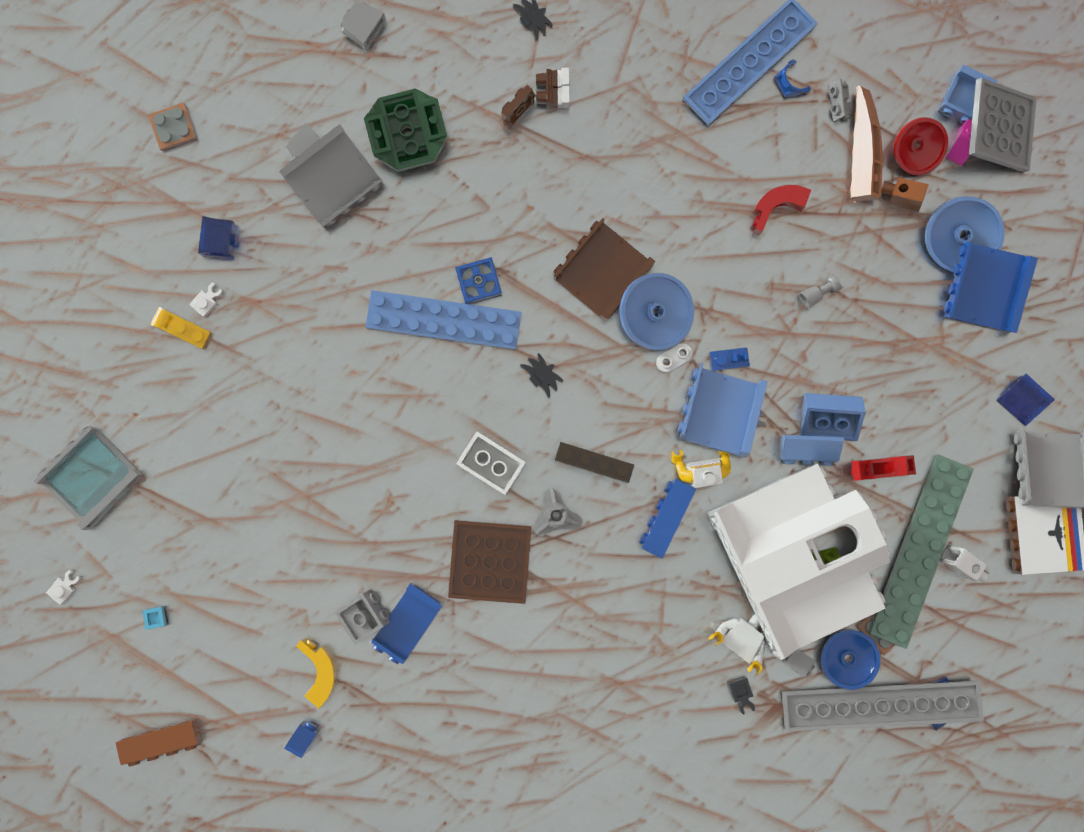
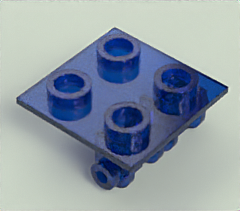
(1026, 399)

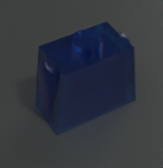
(217, 238)

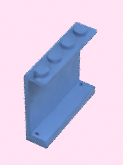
(722, 412)

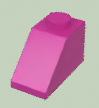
(960, 147)

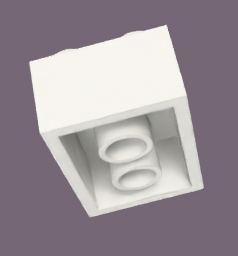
(491, 463)

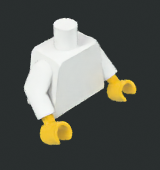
(743, 640)

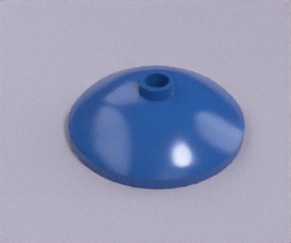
(863, 661)

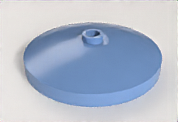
(968, 213)
(672, 311)

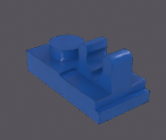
(729, 359)

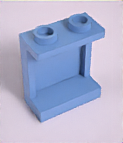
(960, 95)

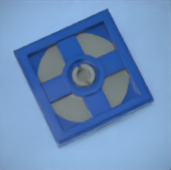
(478, 280)

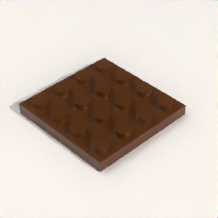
(489, 562)

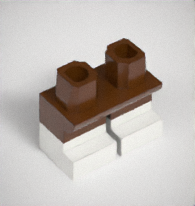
(556, 88)

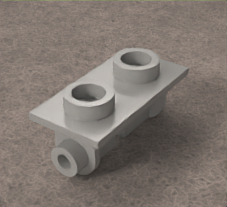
(838, 93)

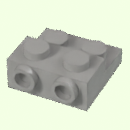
(362, 616)

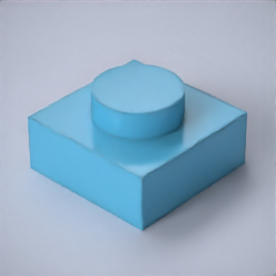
(154, 618)

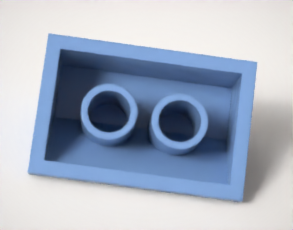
(832, 416)
(809, 449)

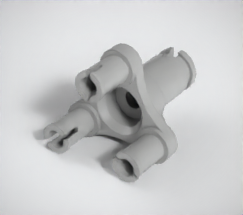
(553, 504)

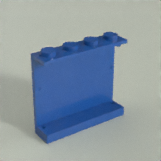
(990, 287)

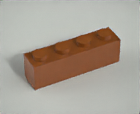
(158, 742)

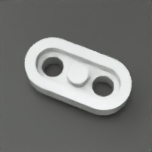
(674, 358)

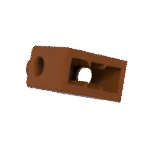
(906, 193)

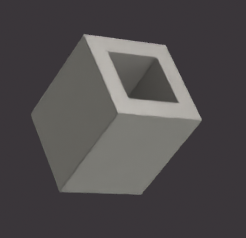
(800, 663)

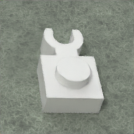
(204, 302)
(62, 588)

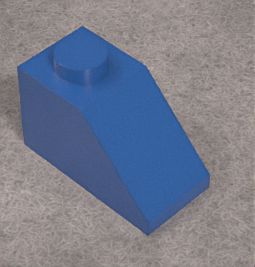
(302, 739)

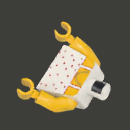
(703, 472)

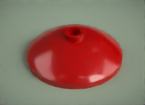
(930, 146)

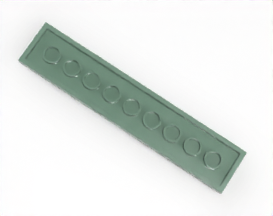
(921, 551)

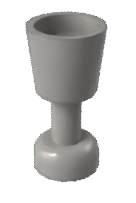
(814, 294)

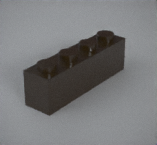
(594, 462)

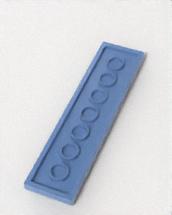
(750, 61)
(443, 320)

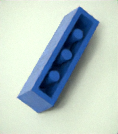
(668, 518)

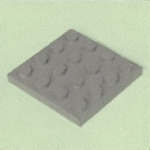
(1002, 125)

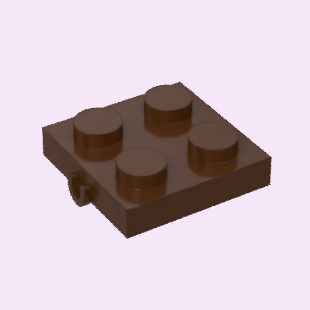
(515, 109)

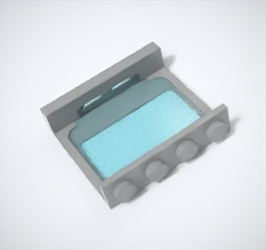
(89, 476)

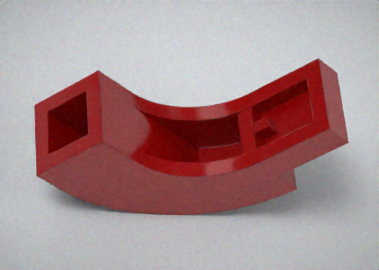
(782, 196)
(883, 468)

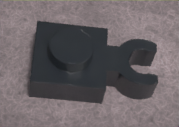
(741, 692)

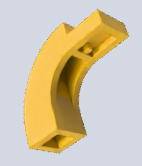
(326, 672)

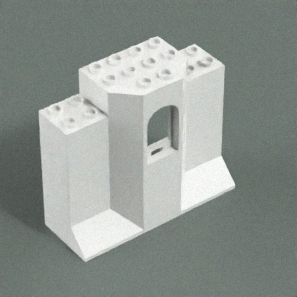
(770, 546)

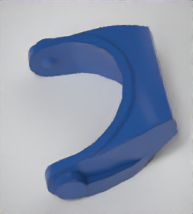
(785, 86)

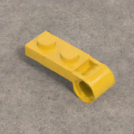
(180, 328)

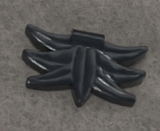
(533, 17)
(542, 374)

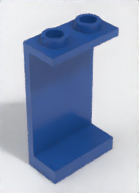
(407, 624)

